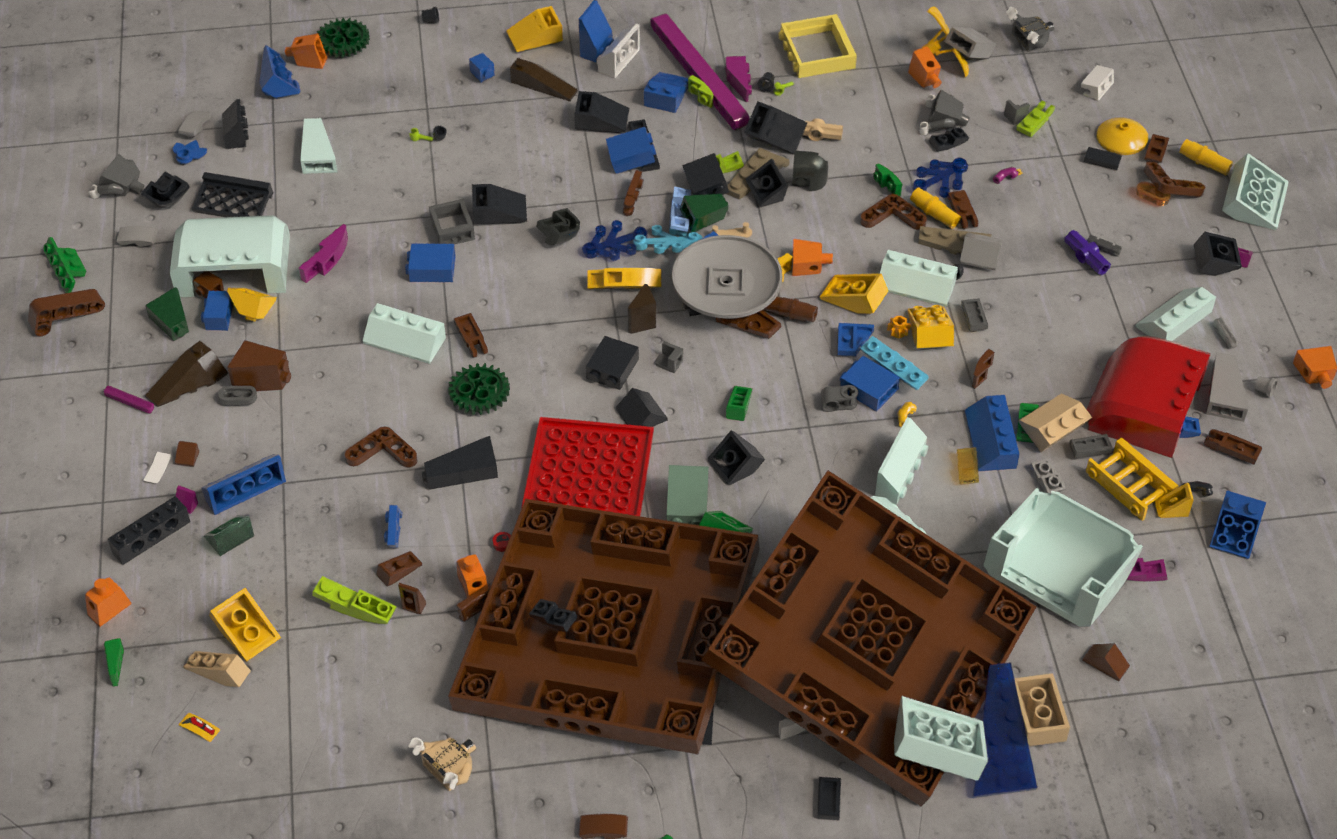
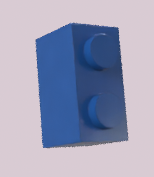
(217, 310)

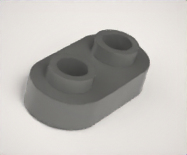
(237, 395)

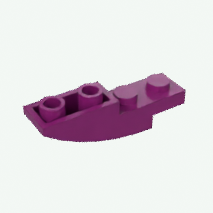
(330, 252)

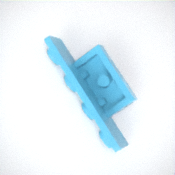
(894, 363)

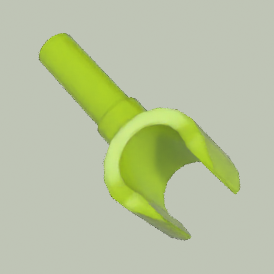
(780, 87)
(415, 136)

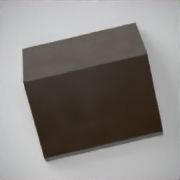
(642, 311)

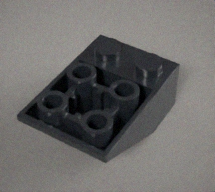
(600, 113)
(775, 127)
(497, 205)

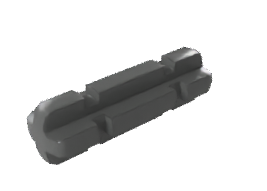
(1105, 245)

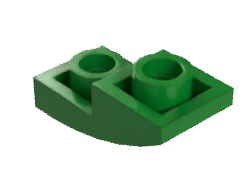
(887, 179)

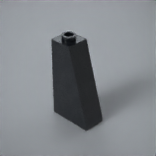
(462, 465)

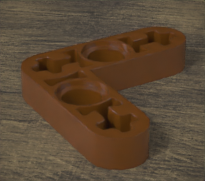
(1172, 186)
(893, 205)
(384, 443)

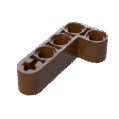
(61, 306)

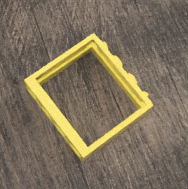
(814, 26)

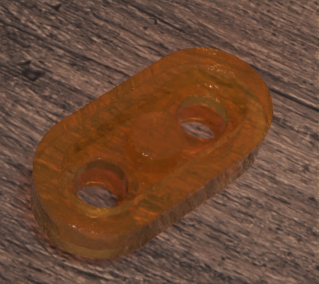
(1149, 192)

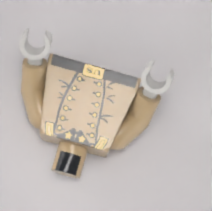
(446, 760)

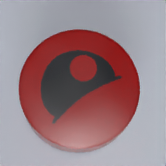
(501, 541)

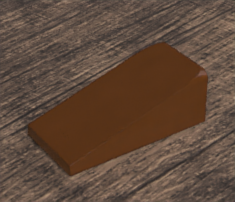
(397, 568)
(411, 598)

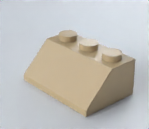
(1054, 421)

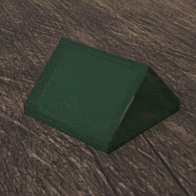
(230, 534)

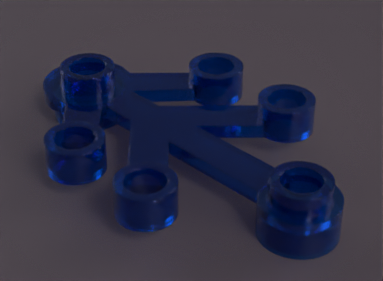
(958, 167)
(594, 248)

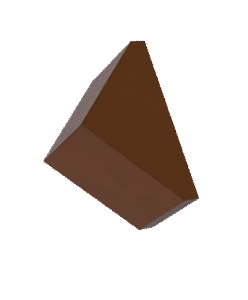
(1107, 659)

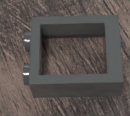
(447, 236)

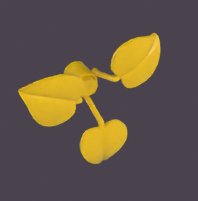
(935, 46)

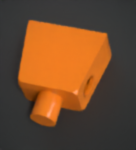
(307, 51)
(925, 68)
(808, 257)
(1316, 365)
(470, 571)
(105, 601)

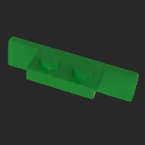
(64, 263)

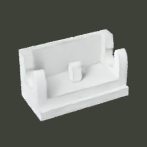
(1098, 82)

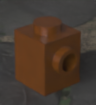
(207, 282)

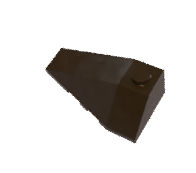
(540, 79)
(192, 370)

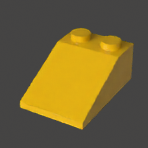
(856, 292)
(244, 625)

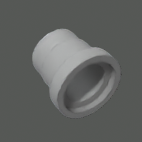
(1266, 385)

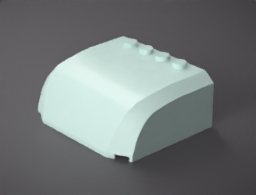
(230, 245)
(1062, 556)

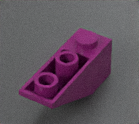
(737, 76)

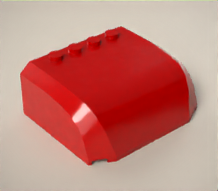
(1147, 392)

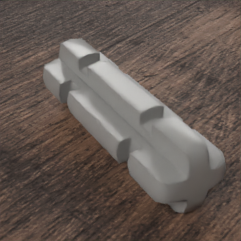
(1225, 333)

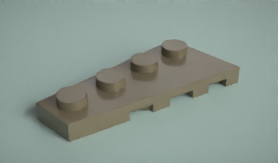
(738, 186)
(944, 238)

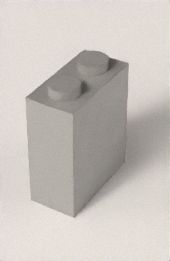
(970, 42)

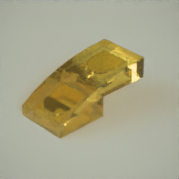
(968, 465)

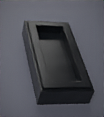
(1102, 158)
(829, 798)

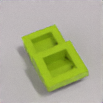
(730, 163)

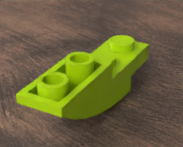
(353, 603)

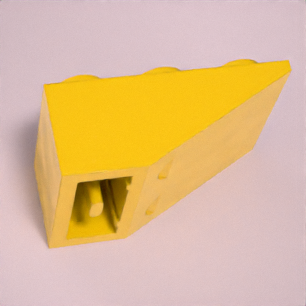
(536, 30)
(931, 326)

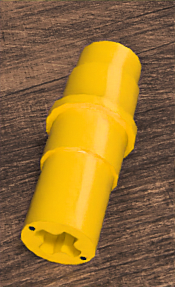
(1206, 157)
(934, 207)

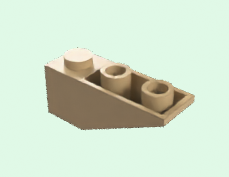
(218, 667)

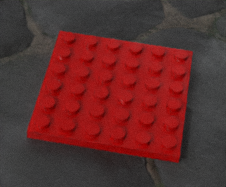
(590, 465)

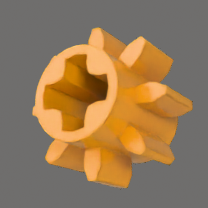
(898, 326)

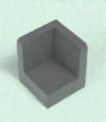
(1016, 113)
(670, 358)

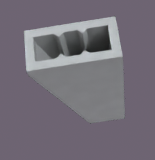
(1226, 389)

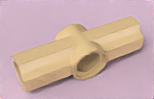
(819, 129)

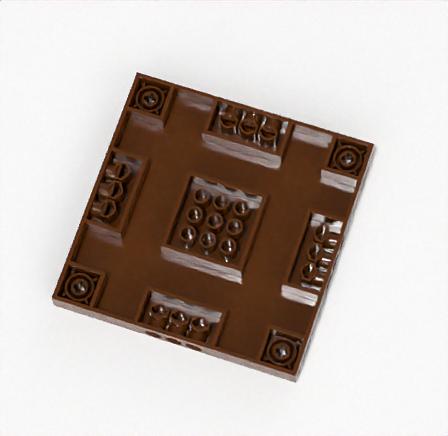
(646, 613)
(859, 617)

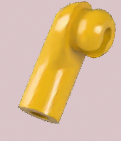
(902, 413)

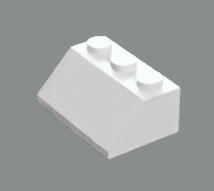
(620, 52)

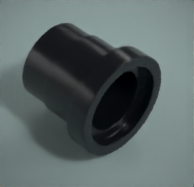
(430, 15)
(766, 86)

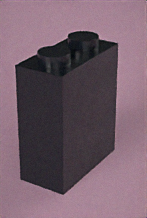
(706, 176)
(612, 362)

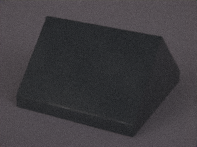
(767, 184)
(640, 409)

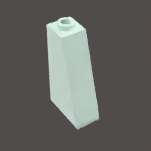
(316, 149)

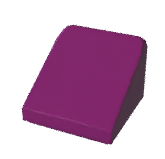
(1245, 256)
(187, 497)

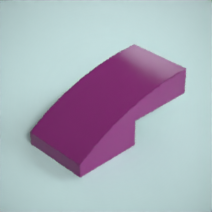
(1148, 571)

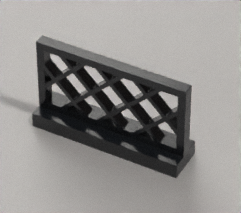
(236, 186)

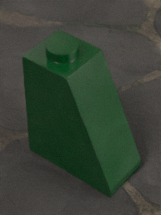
(703, 210)
(168, 314)

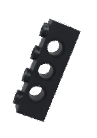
(149, 530)

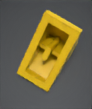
(1175, 503)

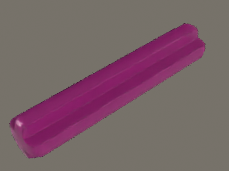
(129, 399)

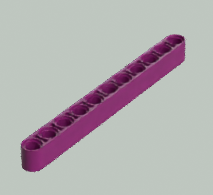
(695, 65)

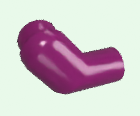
(1011, 171)

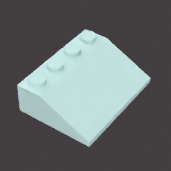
(1255, 193)
(940, 739)

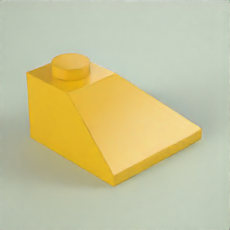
(251, 303)

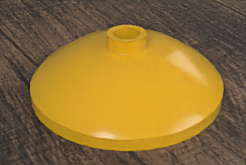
(1122, 136)

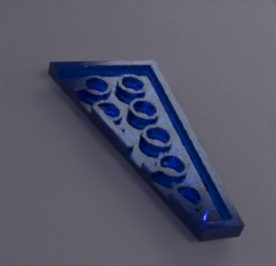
(1007, 746)

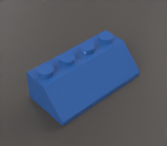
(992, 433)
(244, 484)

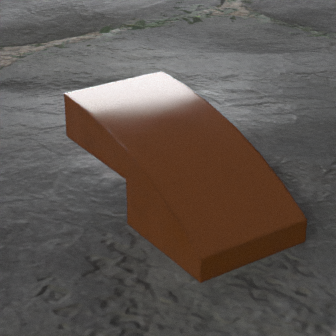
(1157, 148)
(981, 369)
(606, 825)

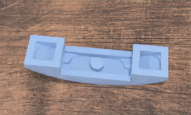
(677, 220)

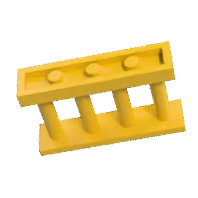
(1135, 463)

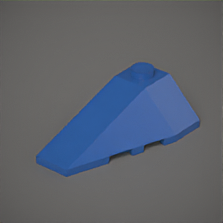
(275, 77)

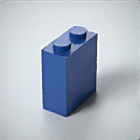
(631, 150)
(431, 263)
(872, 381)

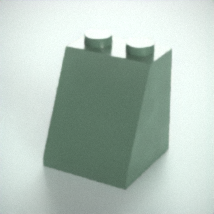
(687, 493)

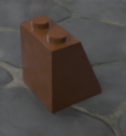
(259, 367)

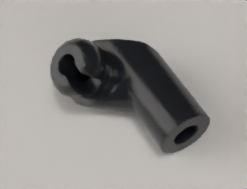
(1198, 485)

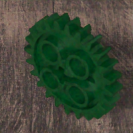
(352, 37)
(479, 389)

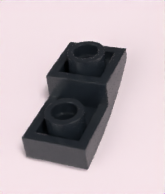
(951, 139)
(553, 616)

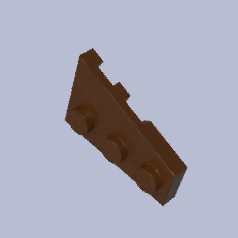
(758, 324)

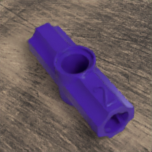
(1087, 252)

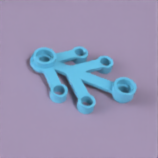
(667, 240)

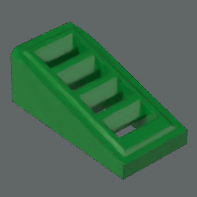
(737, 404)
(1024, 410)
(114, 655)

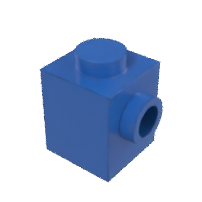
(481, 67)

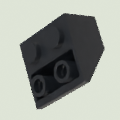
(234, 126)

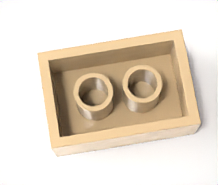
(1042, 709)

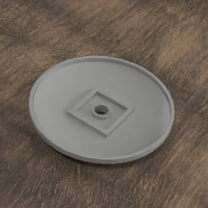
(742, 261)

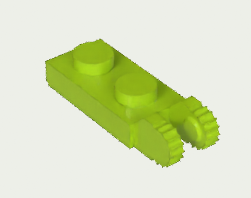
(1035, 119)

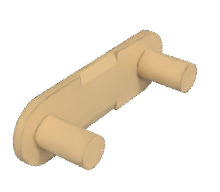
(744, 231)

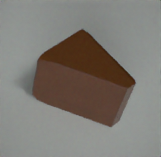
(186, 453)

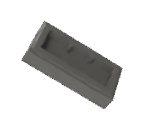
(974, 314)
(1091, 446)

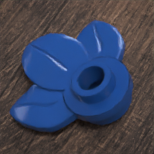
(187, 153)

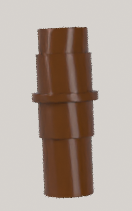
(793, 309)

